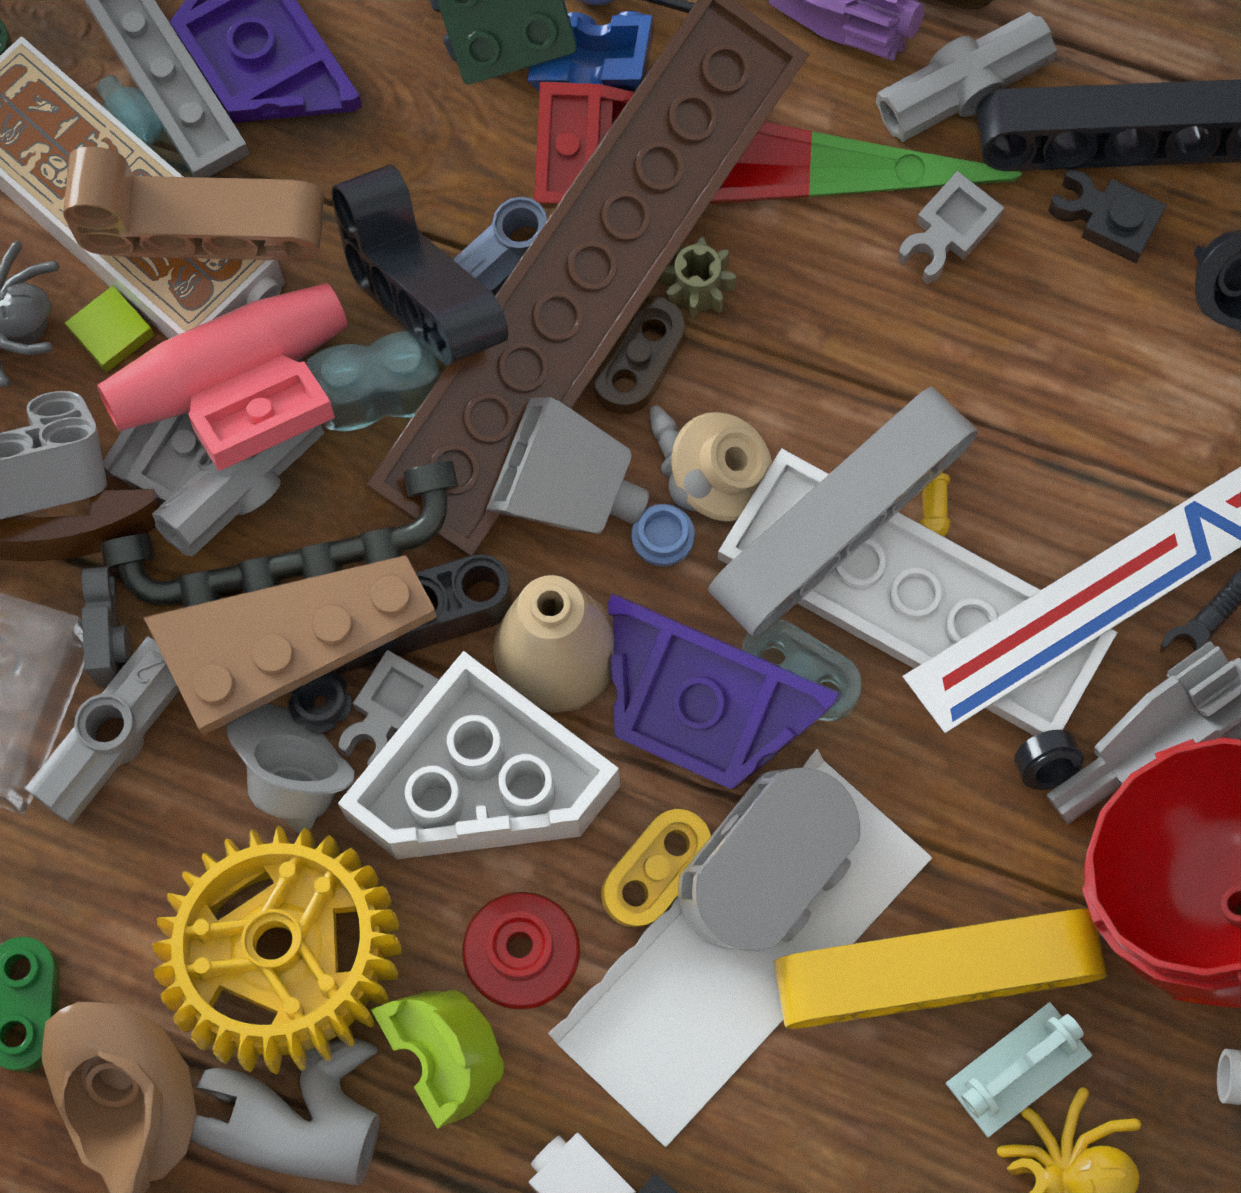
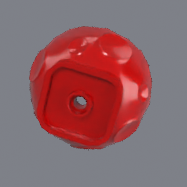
(1169, 872)

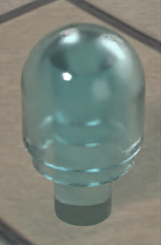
(130, 109)

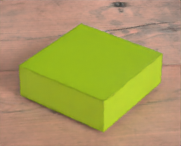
(109, 329)

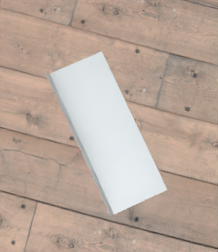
(689, 1013)

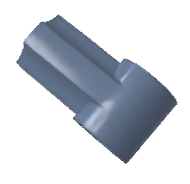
(492, 253)

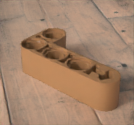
(188, 215)

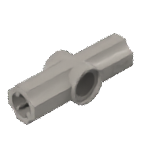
(964, 74)
(216, 497)
(81, 762)

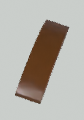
(65, 537)

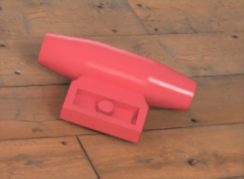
(235, 376)

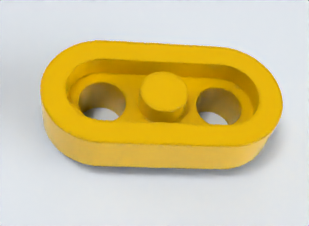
(653, 868)

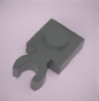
(104, 639)

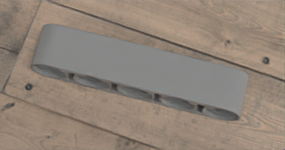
(842, 511)

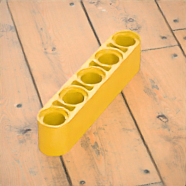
(939, 968)

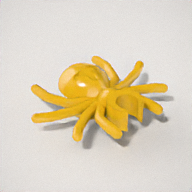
(1077, 1168)

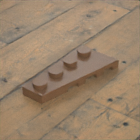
(278, 638)

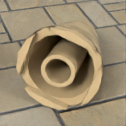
(555, 645)

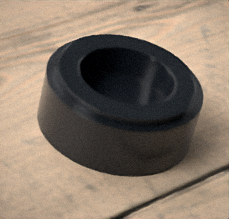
(1048, 759)

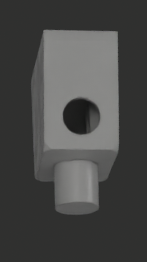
(566, 472)

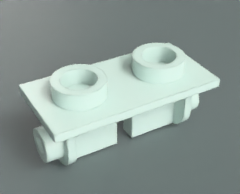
(1019, 1068)

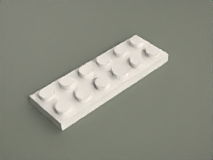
(918, 596)

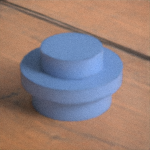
(663, 535)

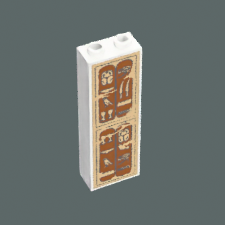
(40, 125)

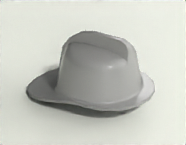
(288, 766)

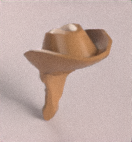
(119, 1092)

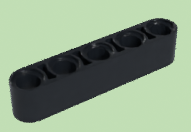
(1111, 125)
(455, 612)

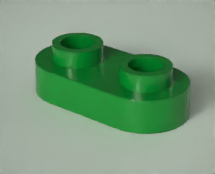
(26, 1001)

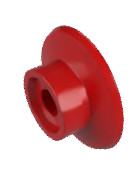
(529, 979)

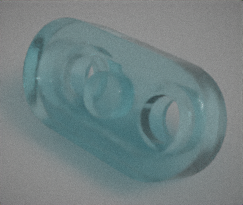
(812, 660)

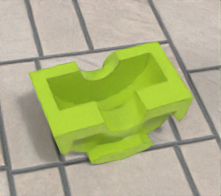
(453, 1046)

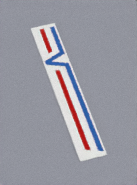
(1080, 605)

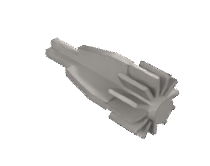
(1194, 703)

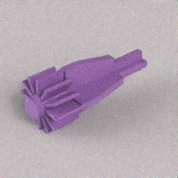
(862, 24)

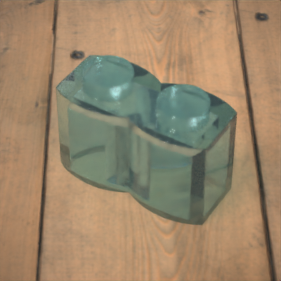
(374, 380)

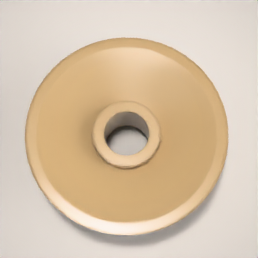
(703, 446)

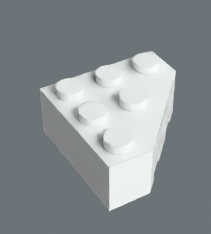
(478, 773)

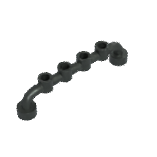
(132, 551)

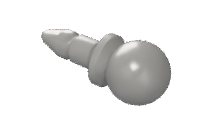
(695, 482)

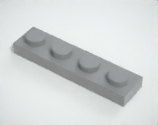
(170, 84)

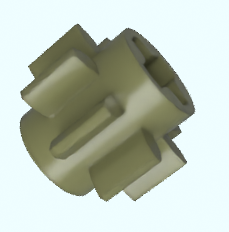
(695, 293)

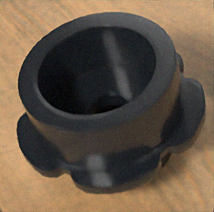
(323, 718)

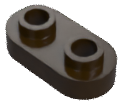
(640, 359)

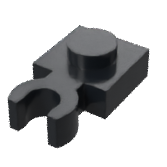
(1115, 219)

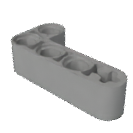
(52, 458)

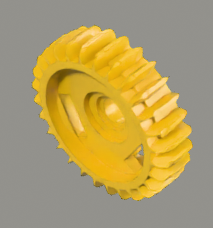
(303, 984)

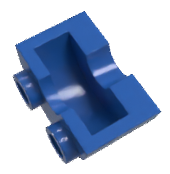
(605, 53)

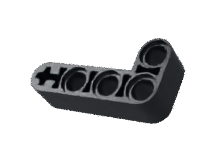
(409, 273)

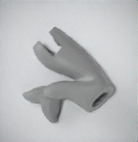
(274, 1137)

